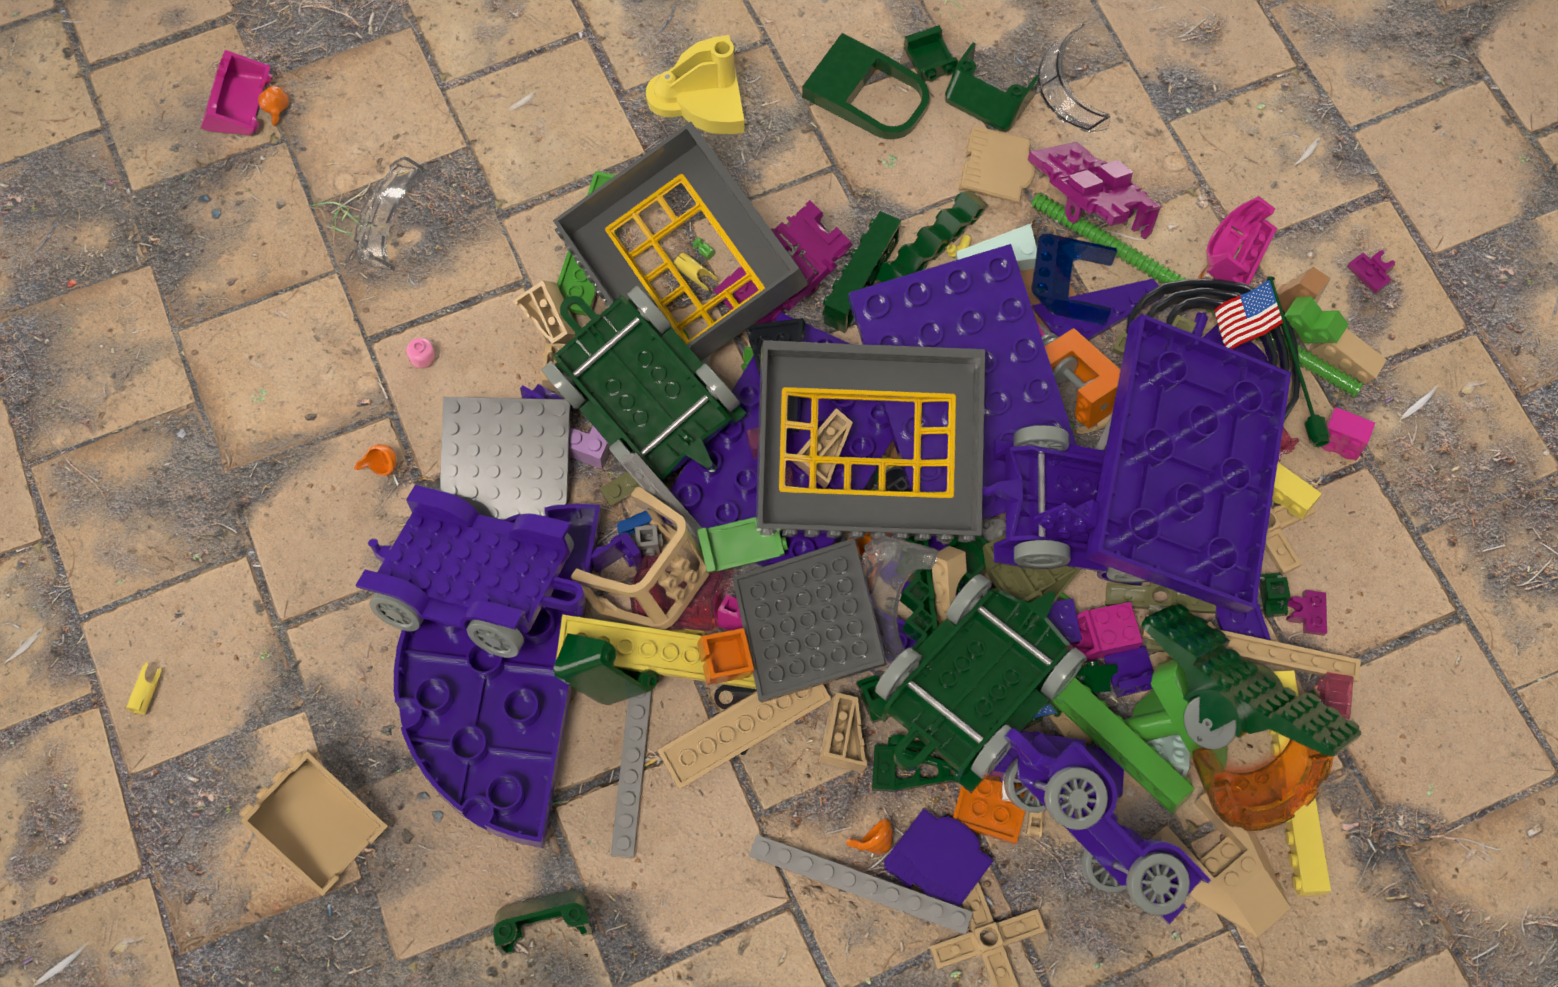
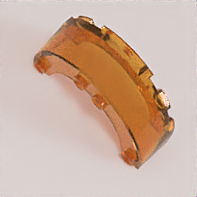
(1265, 795)

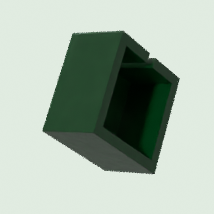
(974, 556)

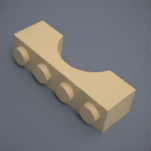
(946, 576)

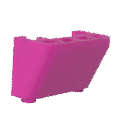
(235, 95)

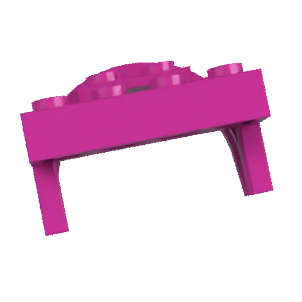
(1225, 241)

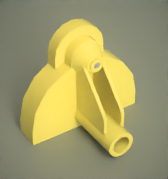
(701, 88)

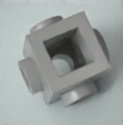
(993, 529)
(648, 540)

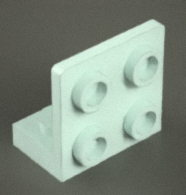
(1174, 751)

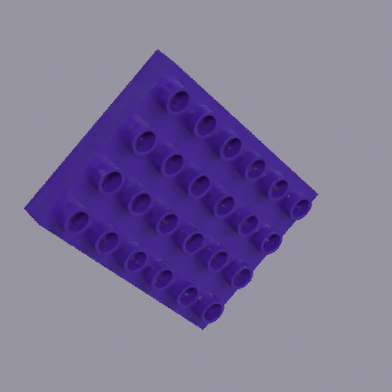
(966, 306)
(1190, 465)
(732, 489)

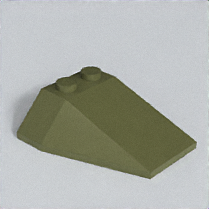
(1026, 582)

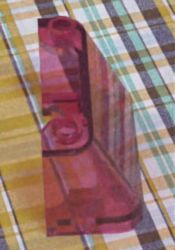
(703, 608)

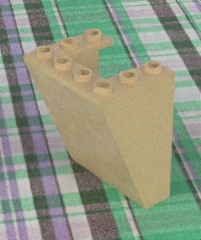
(312, 821)

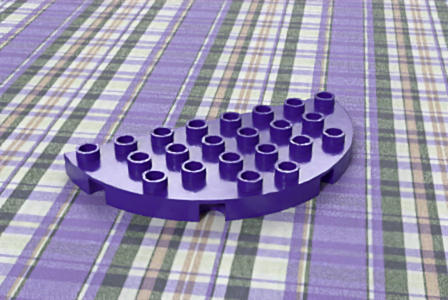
(490, 723)

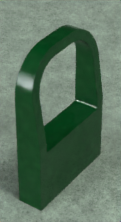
(844, 74)

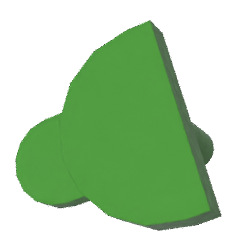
(1163, 709)

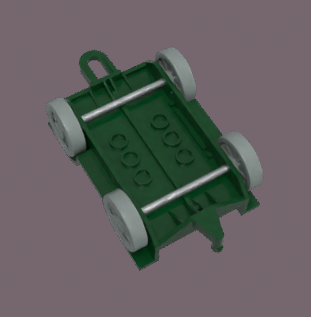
(642, 385)
(977, 680)

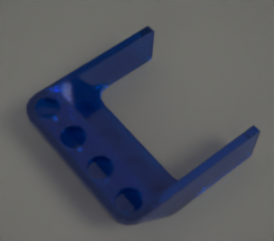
(1053, 276)

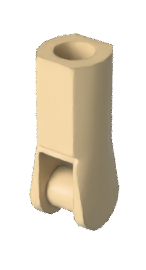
(1035, 830)

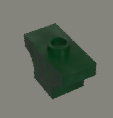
(1274, 594)
(1097, 676)
(869, 696)

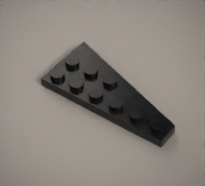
(786, 330)

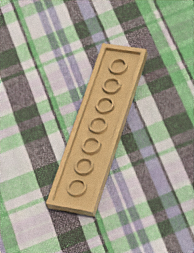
(734, 732)

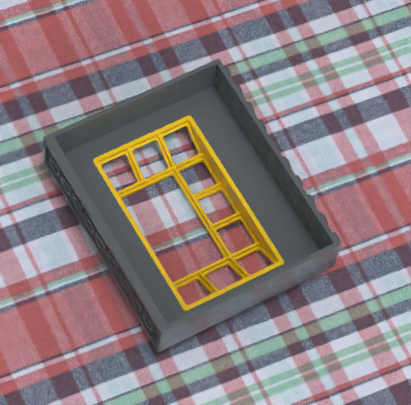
(687, 160)
(871, 375)

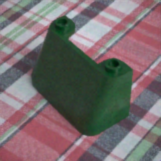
(589, 668)
(511, 918)

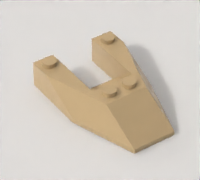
(1240, 876)

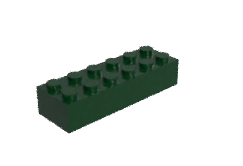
(862, 269)

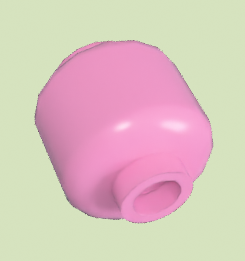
(420, 352)

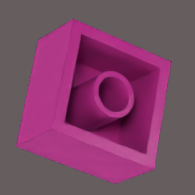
(1348, 433)
(1116, 628)

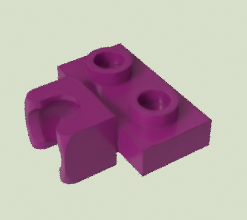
(1372, 271)
(1310, 610)

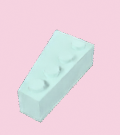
(1021, 241)

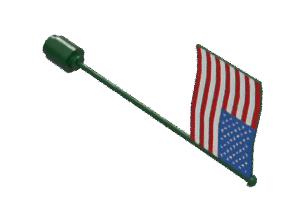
(1255, 316)

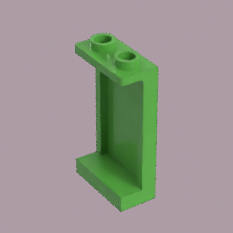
(738, 545)

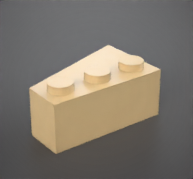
(1351, 356)

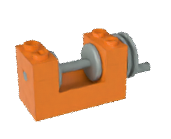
(1088, 369)

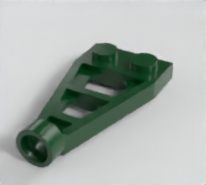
(886, 780)

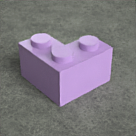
(589, 447)

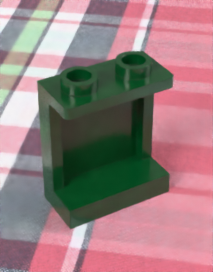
(929, 54)

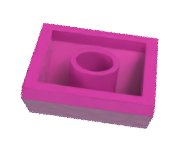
(1090, 643)

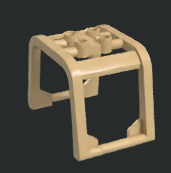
(678, 539)

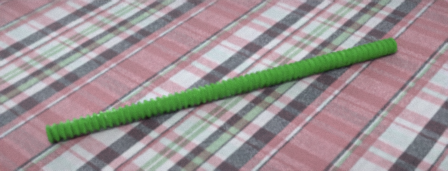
(1164, 275)

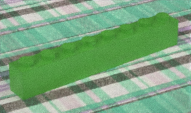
(1124, 746)

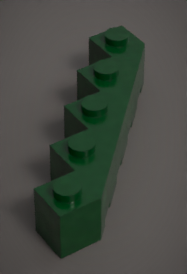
(934, 238)
(920, 600)

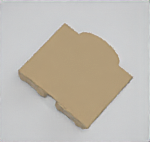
(996, 164)

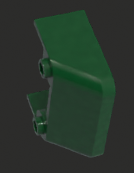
(984, 100)

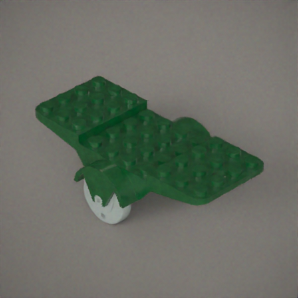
(1238, 695)

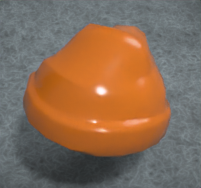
(273, 101)
(379, 459)
(877, 840)

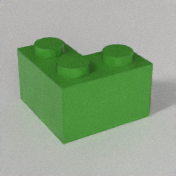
(1313, 323)

